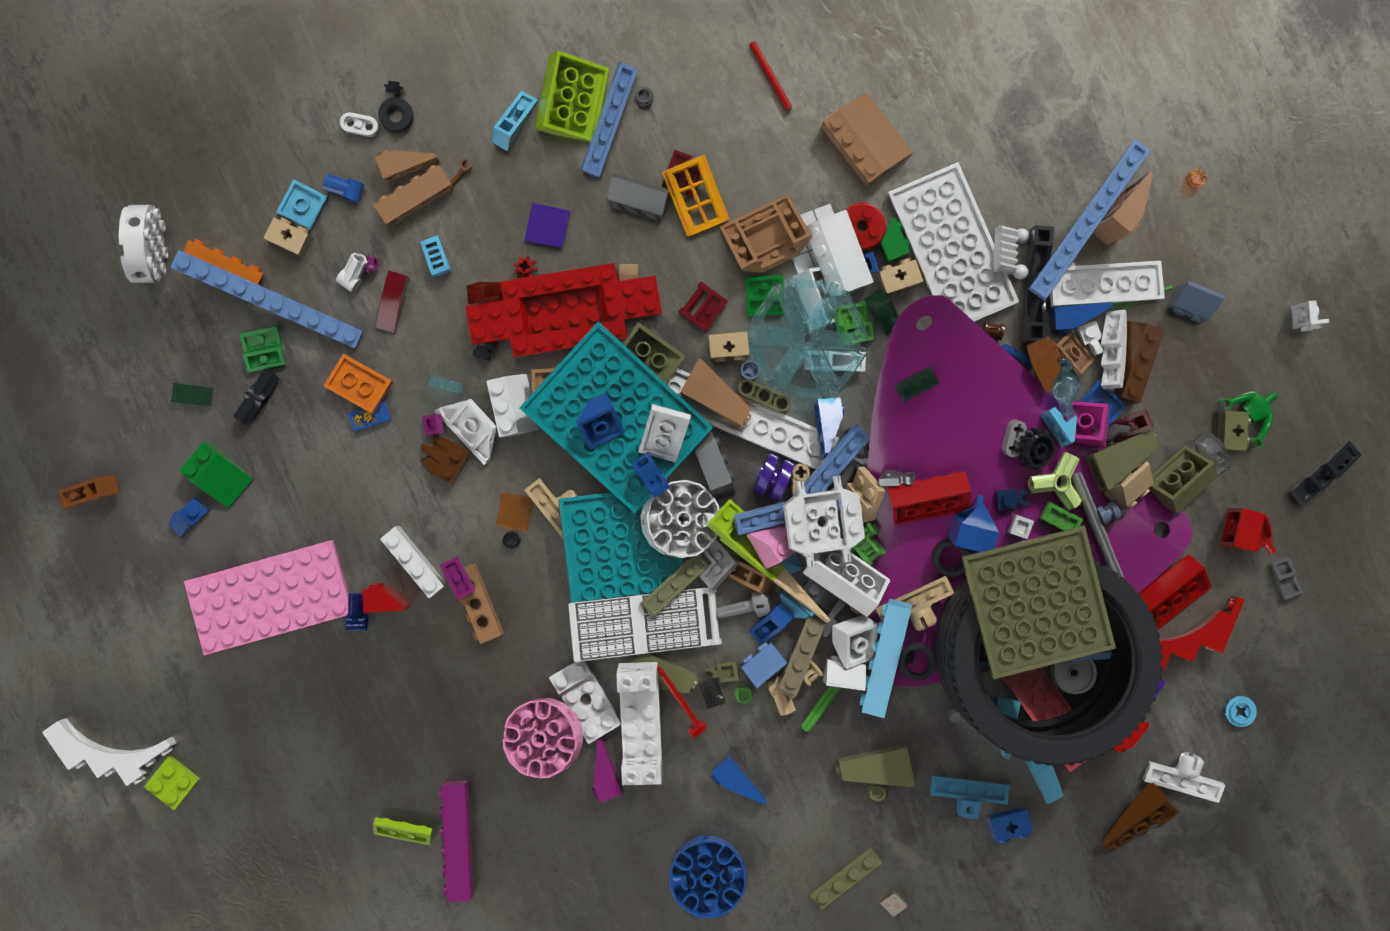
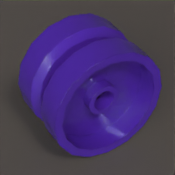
(772, 477)

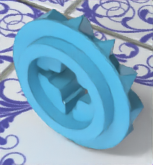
(1249, 711)

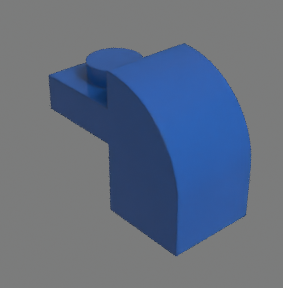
(651, 475)

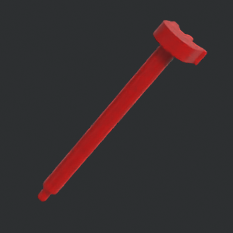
(698, 726)

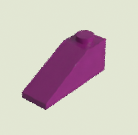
(605, 777)

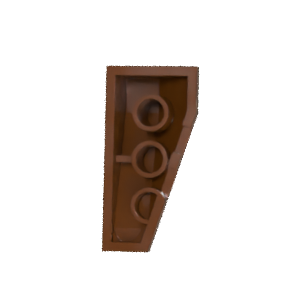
(1145, 810)

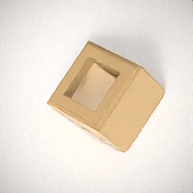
(628, 271)

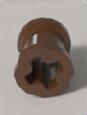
(994, 330)

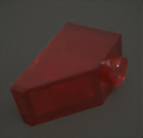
(484, 292)

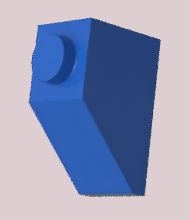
(771, 623)

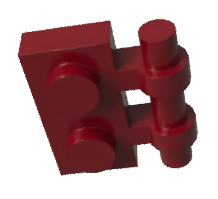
(679, 158)

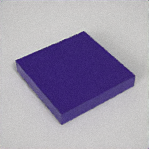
(547, 225)

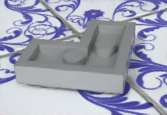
(722, 564)

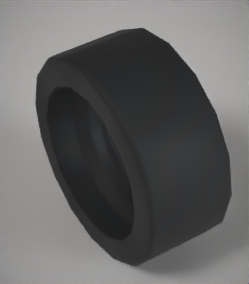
(936, 559)
(917, 676)

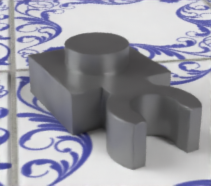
(894, 478)

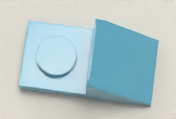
(1061, 429)

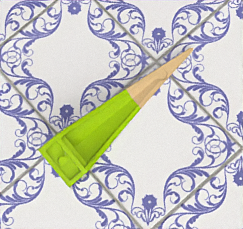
(724, 526)

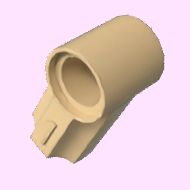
(784, 703)

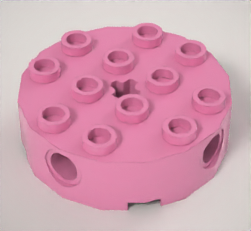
(524, 738)

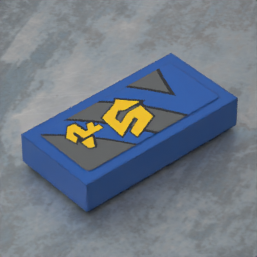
(363, 419)

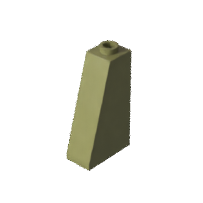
(1119, 459)
(680, 677)
(882, 767)

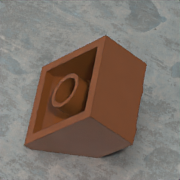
(1045, 360)

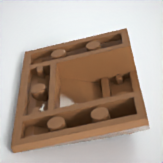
(767, 235)

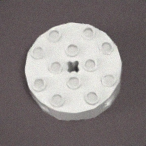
(142, 243)
(677, 537)

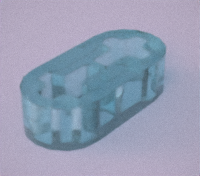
(445, 384)

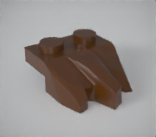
(444, 458)

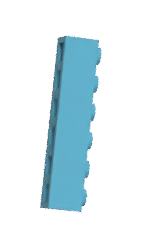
(886, 659)

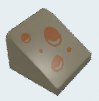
(893, 903)

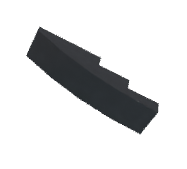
(1325, 472)

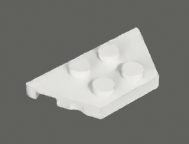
(471, 427)

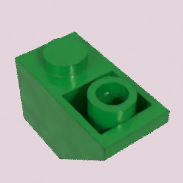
(893, 243)

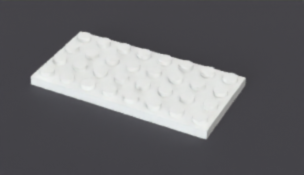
(952, 242)

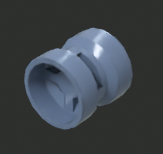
(751, 368)
(1109, 513)

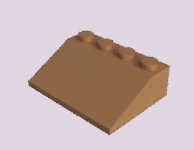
(866, 139)
(1125, 212)

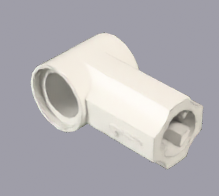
(351, 274)

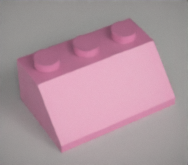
(771, 544)

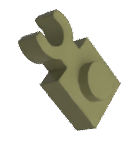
(726, 671)

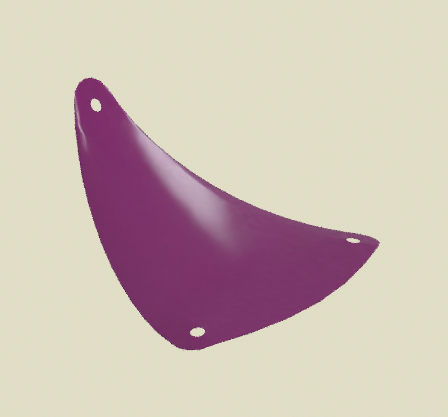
(963, 429)

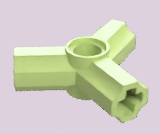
(1048, 482)

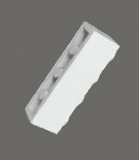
(413, 561)

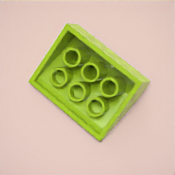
(571, 96)

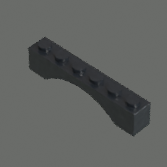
(1034, 314)

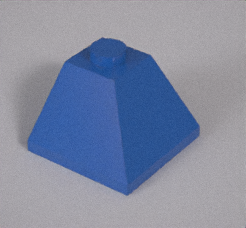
(599, 421)

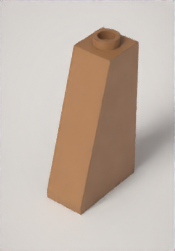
(714, 395)

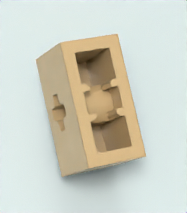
(296, 244)
(891, 284)
(738, 340)

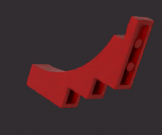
(1211, 633)

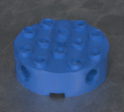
(707, 896)

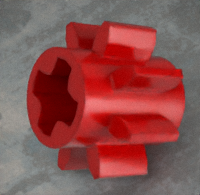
(528, 272)

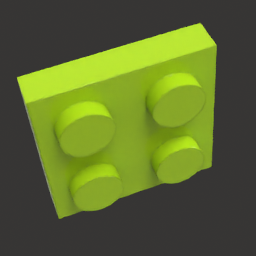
(172, 782)

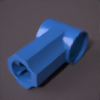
(348, 189)

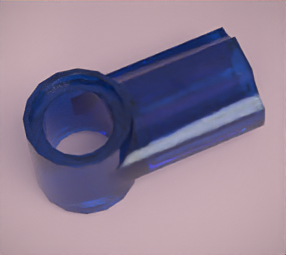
(355, 618)

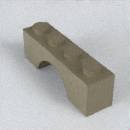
(800, 658)

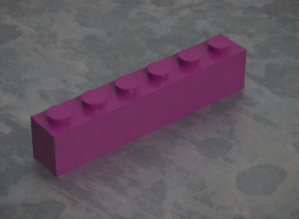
(456, 841)

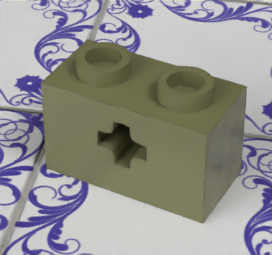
(1238, 421)

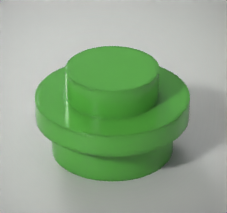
(743, 694)

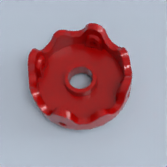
(875, 224)

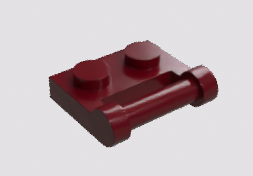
(707, 311)

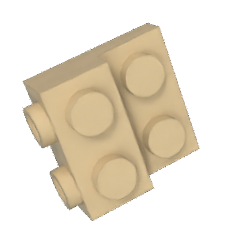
(869, 491)

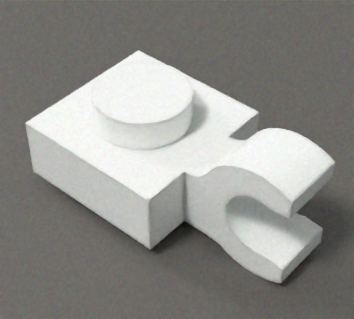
(1090, 335)

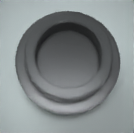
(644, 96)

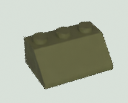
(1182, 478)

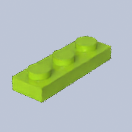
(402, 831)

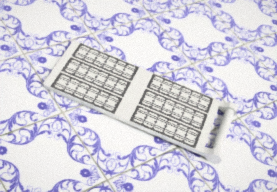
(625, 628)

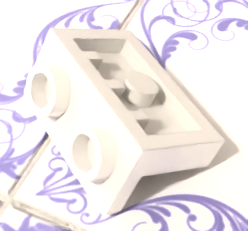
(1306, 316)

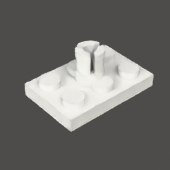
(664, 433)

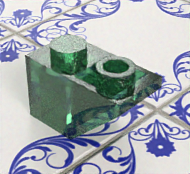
(882, 310)

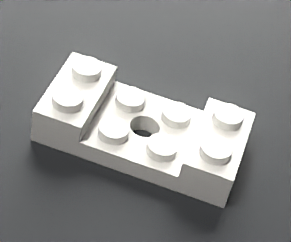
(599, 715)

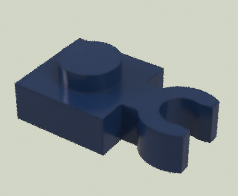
(1009, 498)

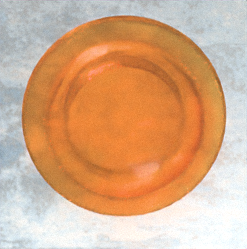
(1196, 178)

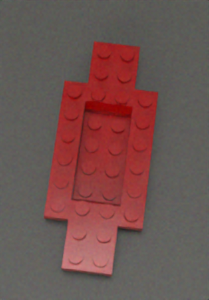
(562, 318)

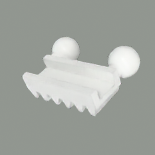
(1005, 251)

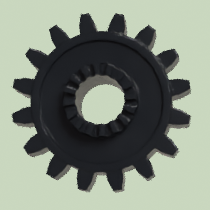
(1035, 448)

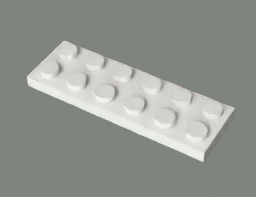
(1109, 284)

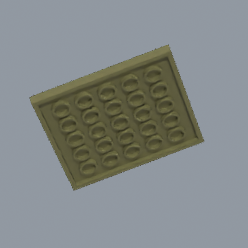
(1038, 602)

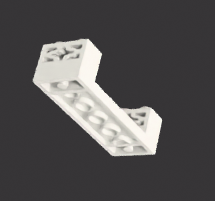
(640, 723)

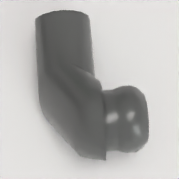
(1115, 429)

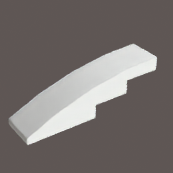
(1114, 344)

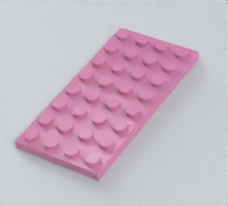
(268, 597)

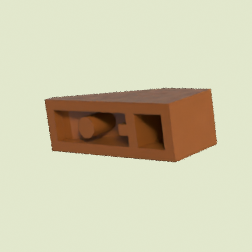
(89, 491)

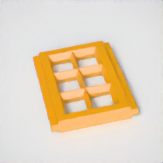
(679, 202)

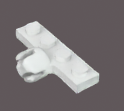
(1185, 778)

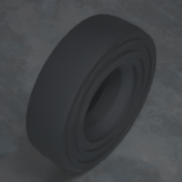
(390, 104)

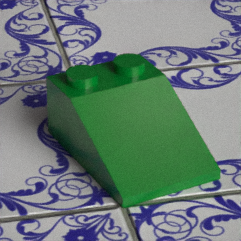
(216, 474)

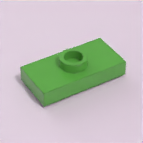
(1059, 517)

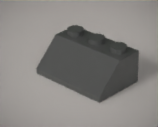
(637, 196)

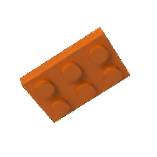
(358, 384)

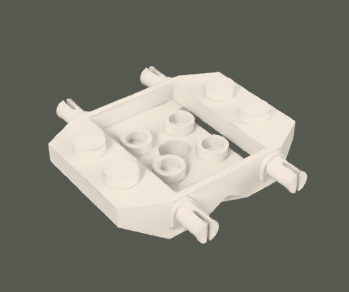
(808, 537)

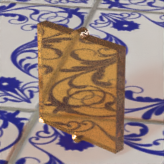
(514, 511)

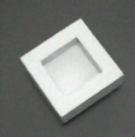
(1020, 526)

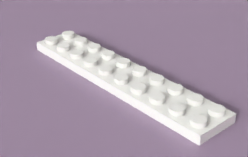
(765, 428)

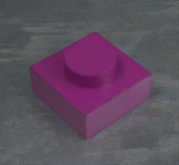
(433, 424)

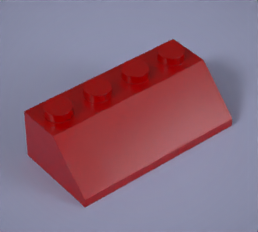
(929, 498)
(1176, 590)

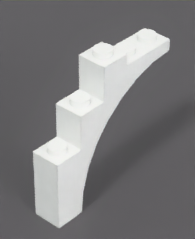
(78, 751)

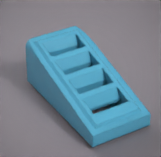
(440, 270)

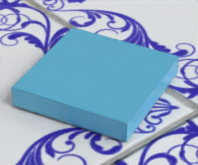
(302, 205)

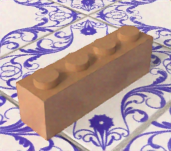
(413, 196)

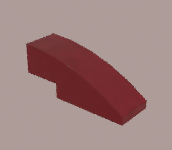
(392, 301)

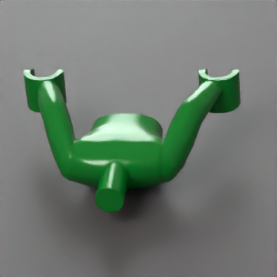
(1258, 410)

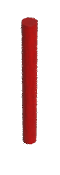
(770, 75)

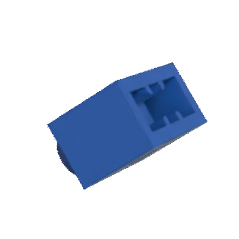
(1000, 821)

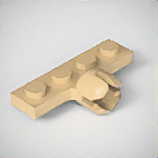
(548, 502)
(922, 600)

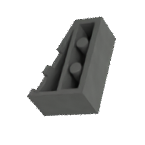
(714, 467)

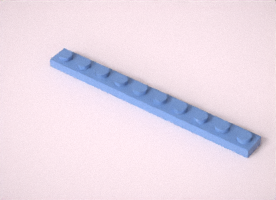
(1089, 220)
(266, 299)

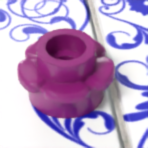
(372, 264)

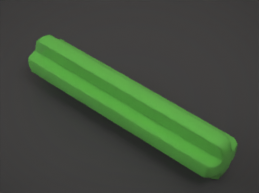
(819, 708)

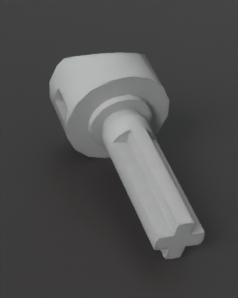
(759, 603)

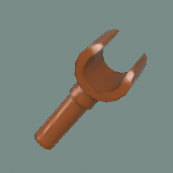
(462, 170)

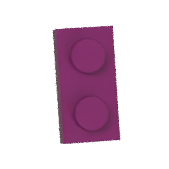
(457, 577)

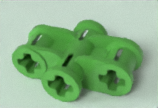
(868, 544)

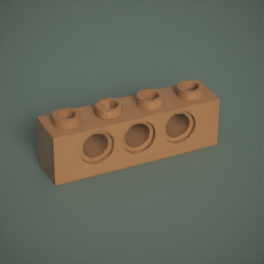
(486, 609)

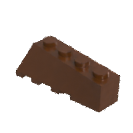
(1141, 351)

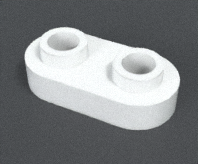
(360, 124)

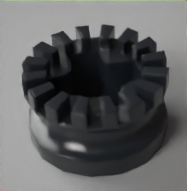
(517, 539)

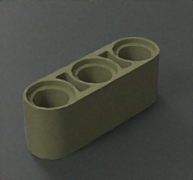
(773, 395)

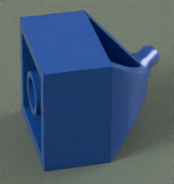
(974, 528)

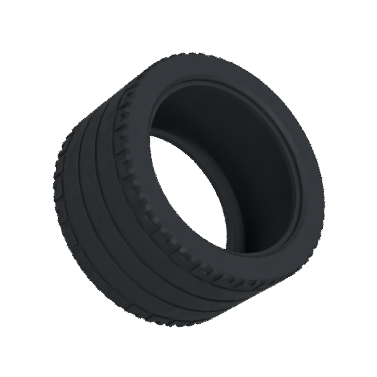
(1096, 724)

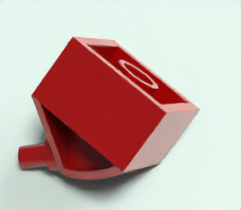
(1247, 531)

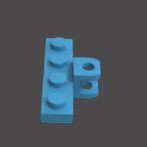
(969, 793)

